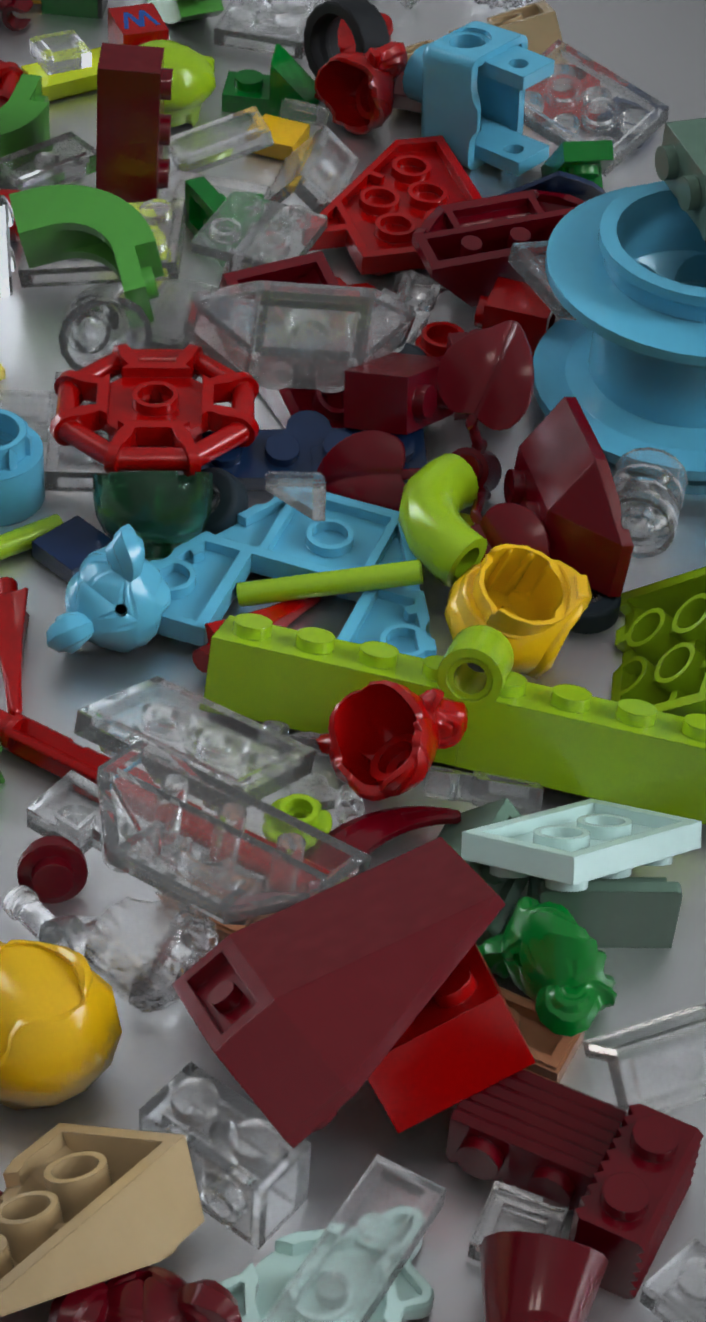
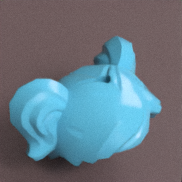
(105, 580)

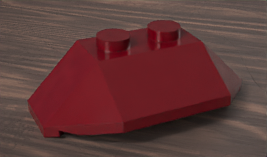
(471, 240)
(572, 490)

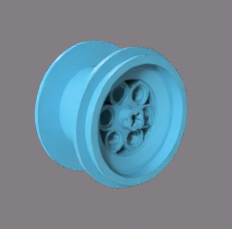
(637, 351)

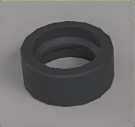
(323, 24)

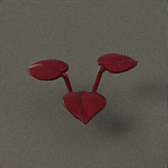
(478, 376)

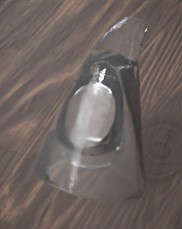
(98, 322)

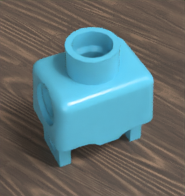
(476, 95)

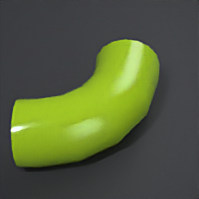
(433, 520)

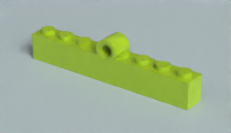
(514, 726)

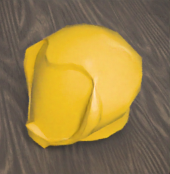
(525, 599)
(53, 1024)

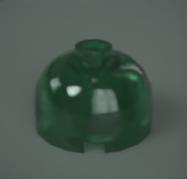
(157, 505)

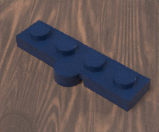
(299, 449)

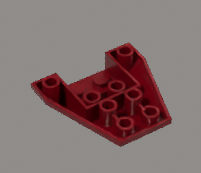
(333, 982)

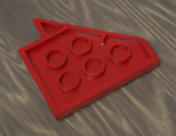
(392, 200)

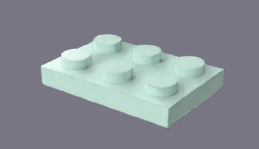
(580, 843)

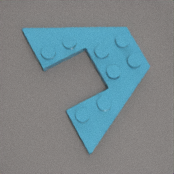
(284, 542)

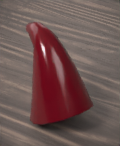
(538, 1277)

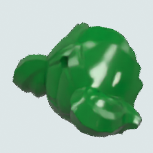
(553, 965)

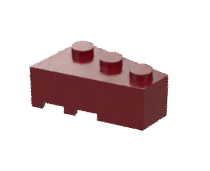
(132, 121)

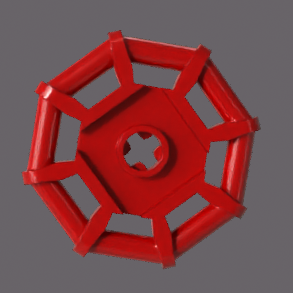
(152, 434)

